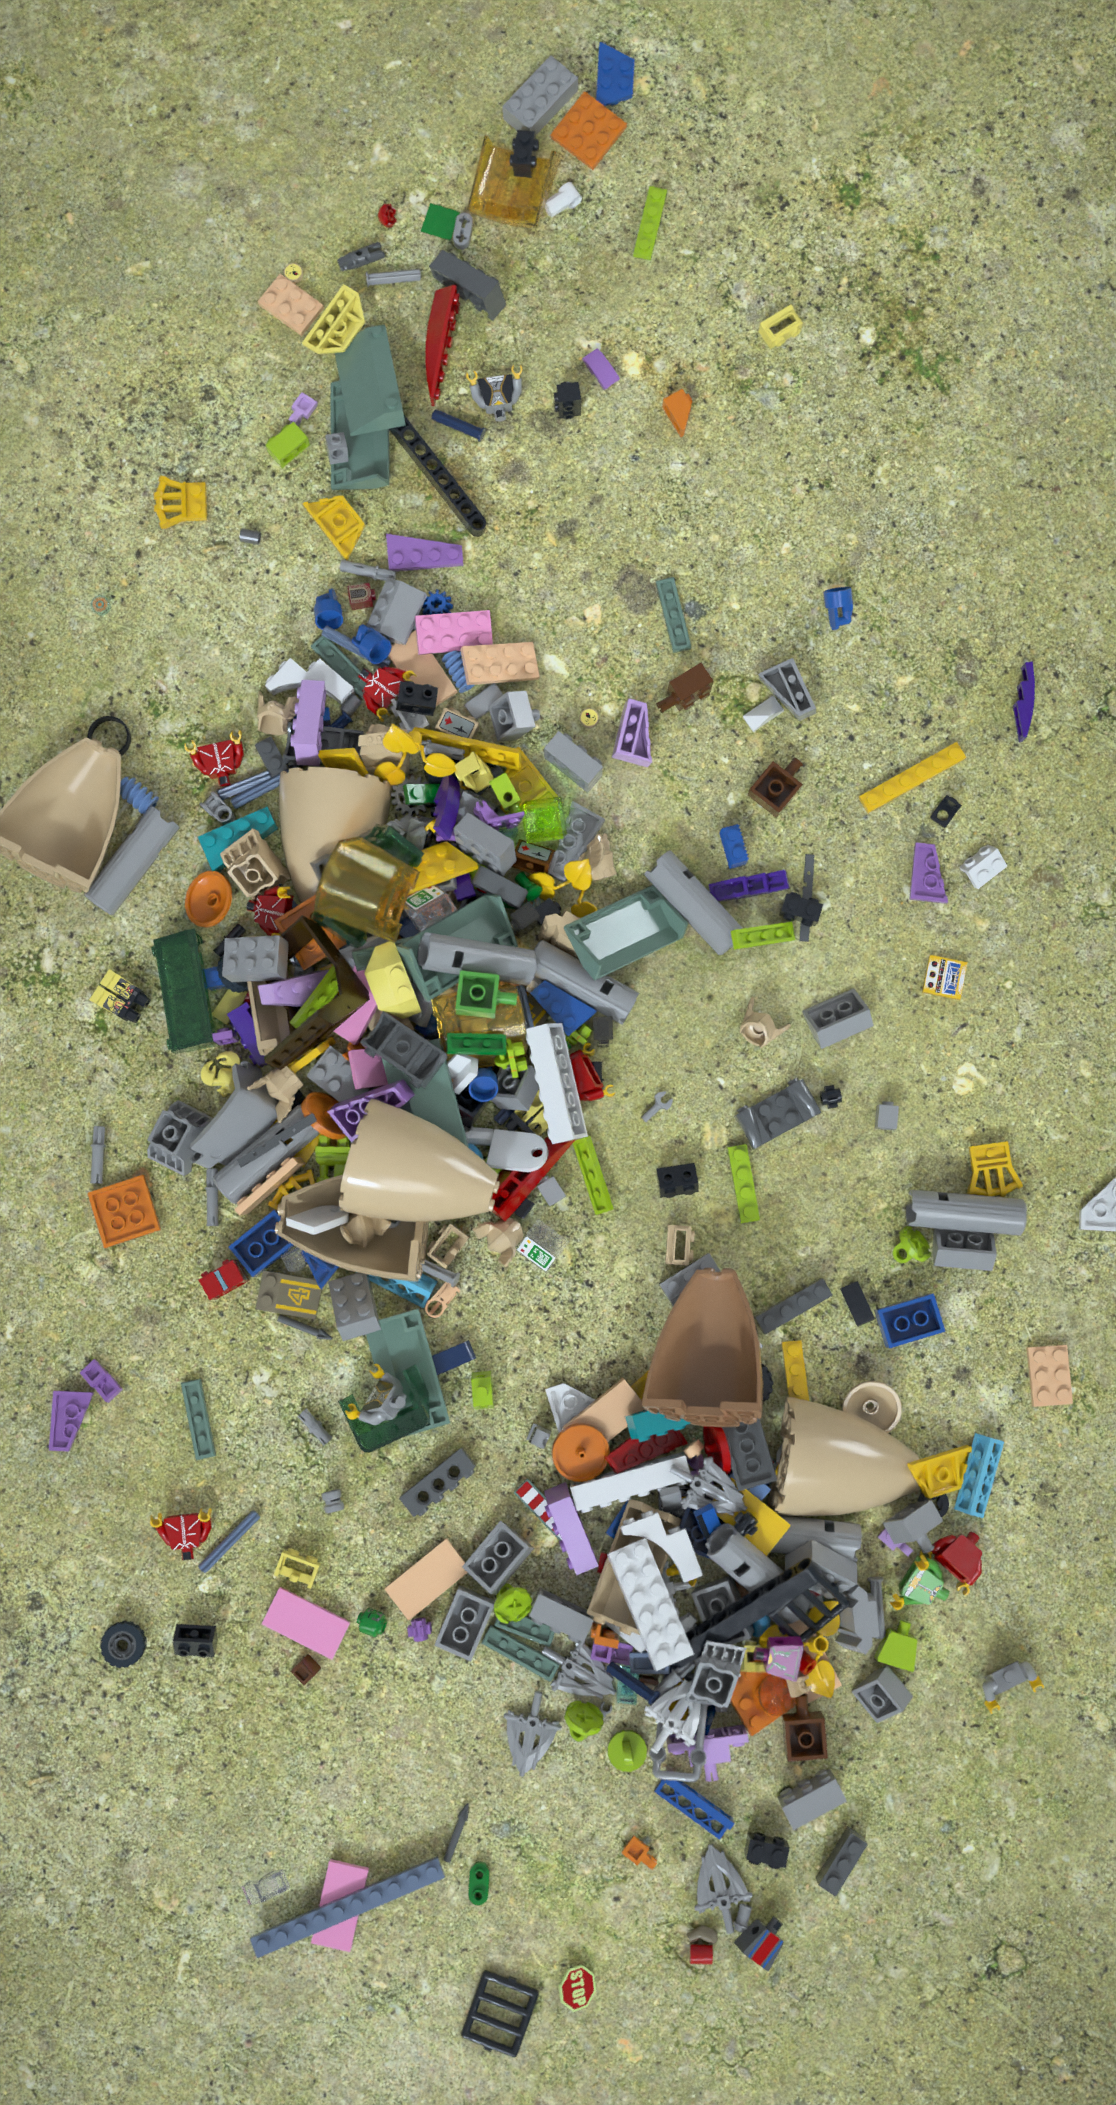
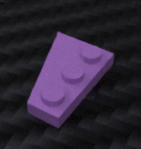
(66, 1418)

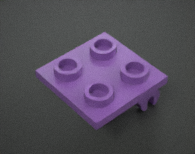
(489, 817)

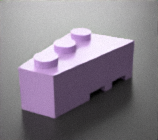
(633, 736)

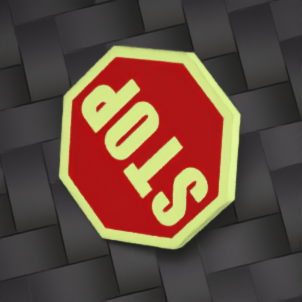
(577, 1988)

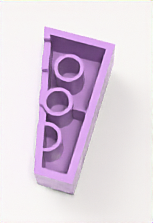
(309, 722)
(292, 991)

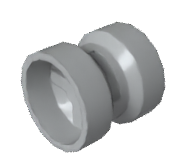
(332, 1501)

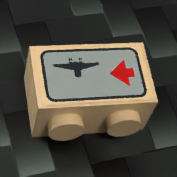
(456, 724)

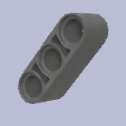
(495, 884)

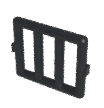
(813, 1627)
(473, 2013)

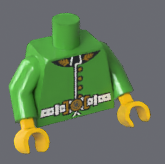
(921, 1584)

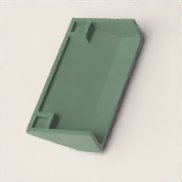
(370, 383)
(367, 452)
(479, 921)
(625, 931)
(435, 1102)
(402, 1345)

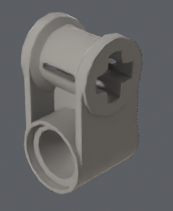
(216, 807)

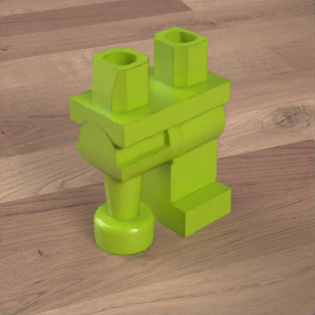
(331, 1156)

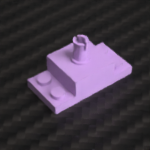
(715, 1746)

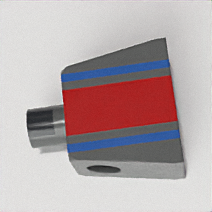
(761, 1942)

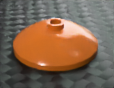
(208, 899)

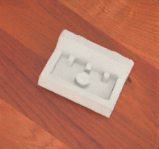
(410, 720)
(983, 865)

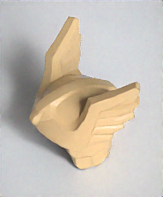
(273, 716)
(600, 857)
(759, 1027)
(282, 1086)
(362, 1229)
(501, 1238)

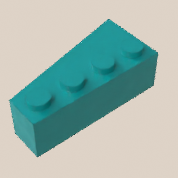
(221, 838)
(644, 1424)

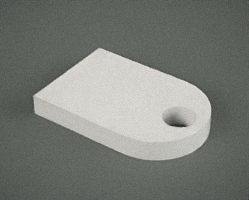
(515, 1151)
(318, 1219)

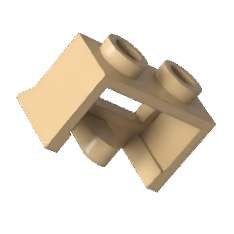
(671, 1243)
(454, 1250)

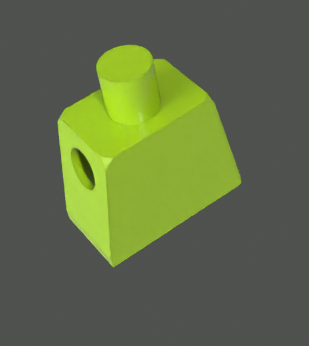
(503, 787)
(482, 1390)
(898, 1647)

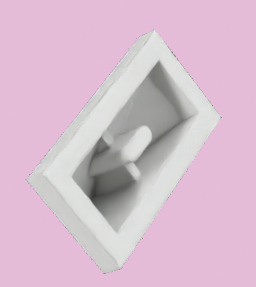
(763, 713)

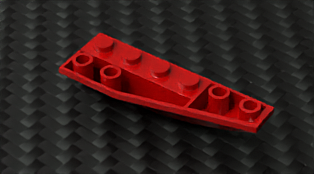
(439, 338)
(517, 1185)

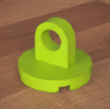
(914, 1244)
(512, 1604)
(583, 1719)
(627, 1750)

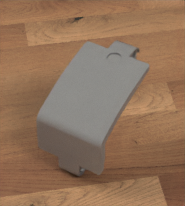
(238, 1122)

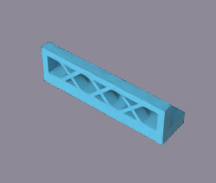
(424, 1287)
(977, 1475)

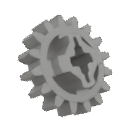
(399, 791)

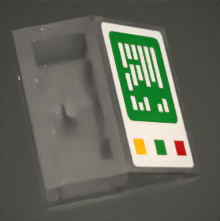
(428, 907)
(542, 1245)

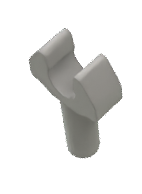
(657, 1106)

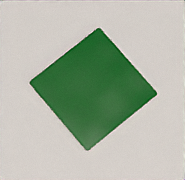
(440, 221)

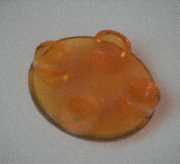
(775, 1696)

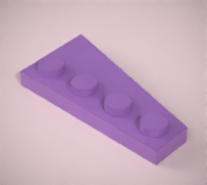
(418, 554)

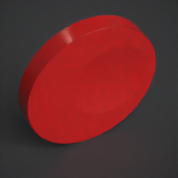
(716, 1446)

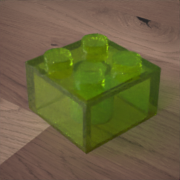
(544, 820)

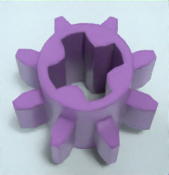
(419, 1629)

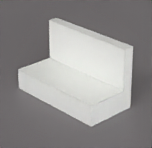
(462, 1071)

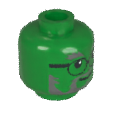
(371, 1622)

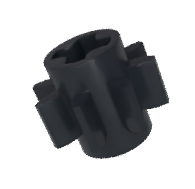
(830, 1096)
(745, 1523)

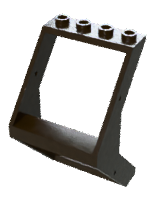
(330, 1016)

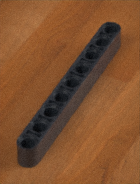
(437, 474)
(753, 1607)

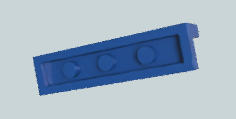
(699, 1801)

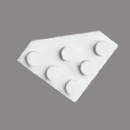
(1100, 1210)
(566, 1403)

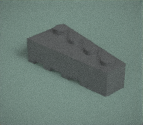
(469, 282)

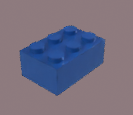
(260, 1245)
(909, 1320)

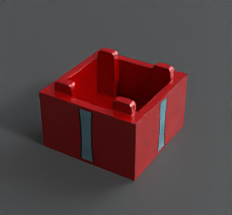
(224, 1279)

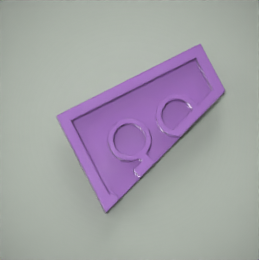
(926, 875)

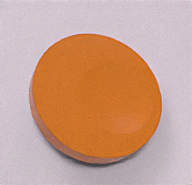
(319, 1104)
(580, 1452)

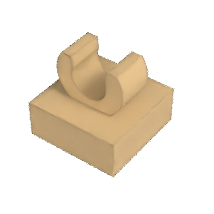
(799, 1687)

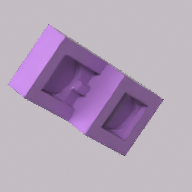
(601, 368)
(101, 1380)
(609, 1654)

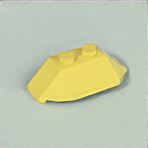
(337, 324)
(390, 982)

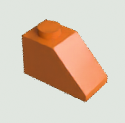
(678, 410)

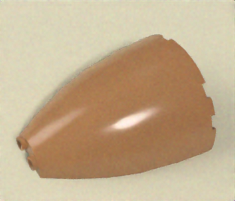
(708, 1356)

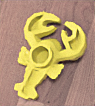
(225, 1075)

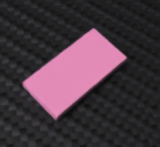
(452, 630)
(356, 1024)
(366, 1071)
(306, 1623)
(340, 1881)

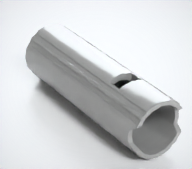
(131, 861)
(693, 902)
(457, 954)
(568, 974)
(238, 1182)
(966, 1212)
(835, 1535)
(747, 1564)

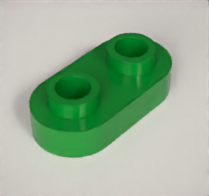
(479, 1884)

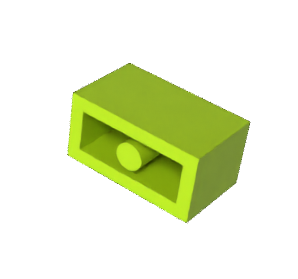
(287, 444)

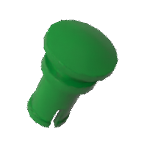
(534, 890)

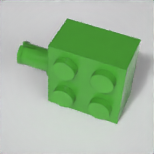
(480, 995)

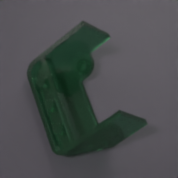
(406, 1421)

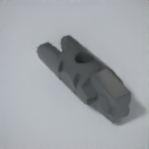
(361, 257)

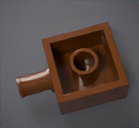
(687, 689)
(776, 787)
(804, 1733)

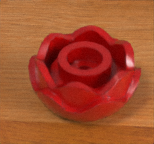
(386, 215)

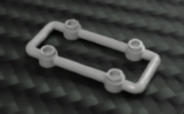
(697, 1756)

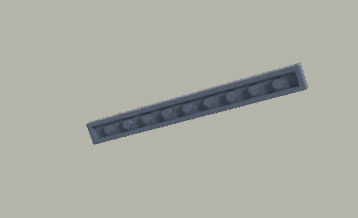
(347, 1907)

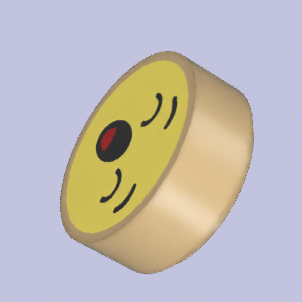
(293, 273)
(589, 718)

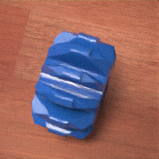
(433, 599)

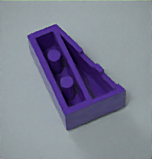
(243, 1023)

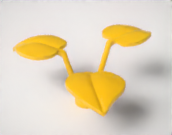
(399, 741)
(579, 875)
(822, 1677)

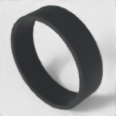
(96, 723)

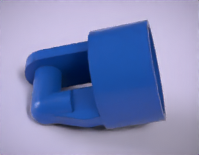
(838, 598)
(328, 611)
(372, 644)
(484, 1085)

